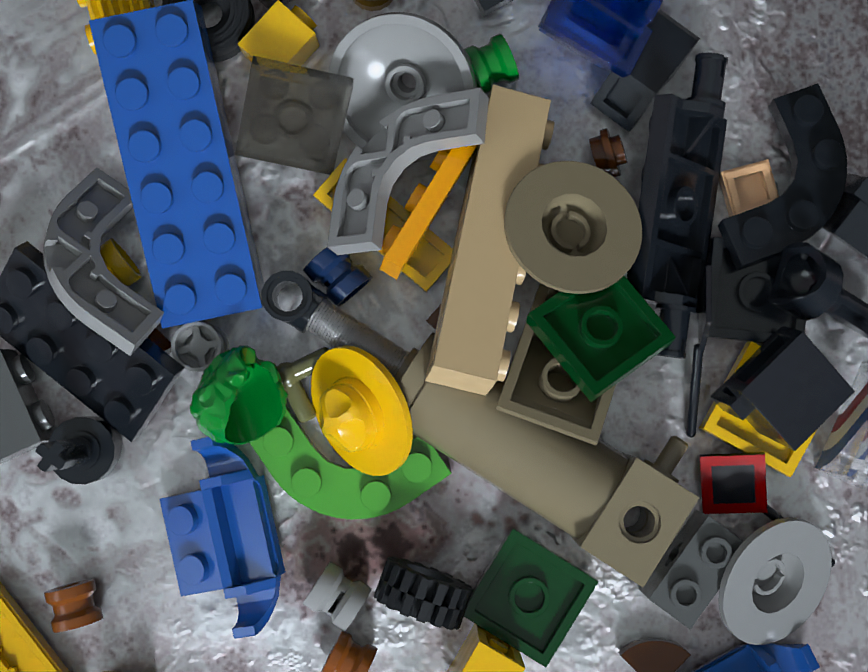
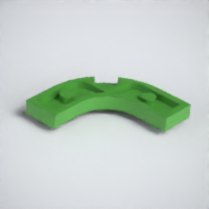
(339, 489)

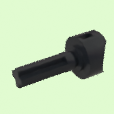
(812, 285)
(81, 450)

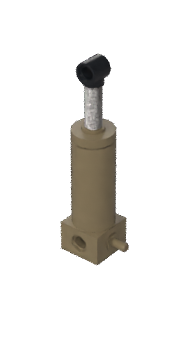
(553, 474)

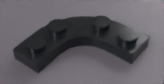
(814, 185)

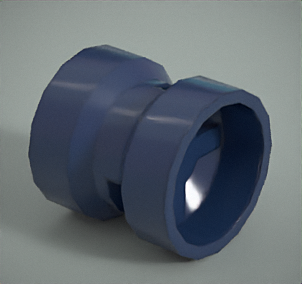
(337, 275)

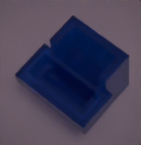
(602, 30)

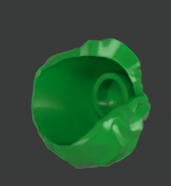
(239, 397)

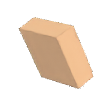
(748, 187)

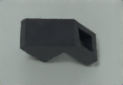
(664, 53)

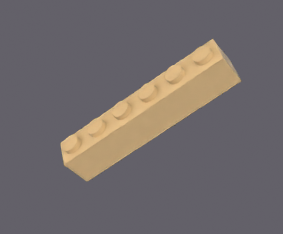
(482, 269)

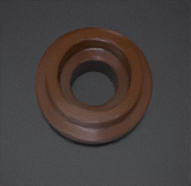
(608, 152)

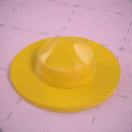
(361, 410)

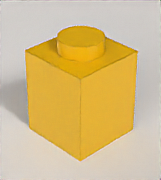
(281, 36)

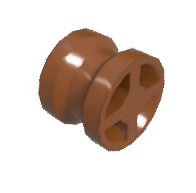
(73, 605)
(349, 655)

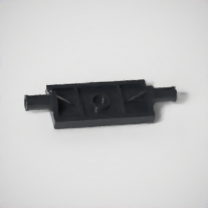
(680, 198)

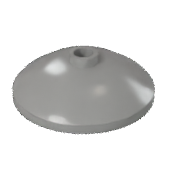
(378, 56)

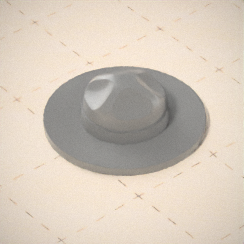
(775, 581)

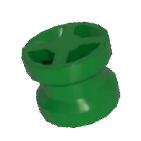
(492, 63)

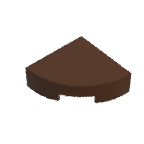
(654, 655)

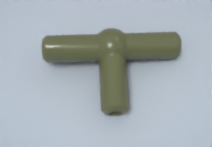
(291, 375)

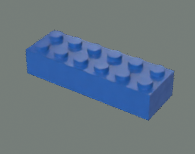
(179, 162)

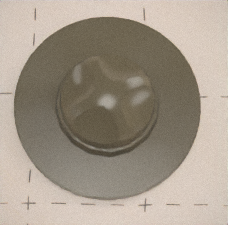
(573, 227)

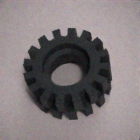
(423, 593)

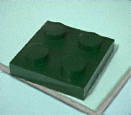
(600, 334)
(529, 596)

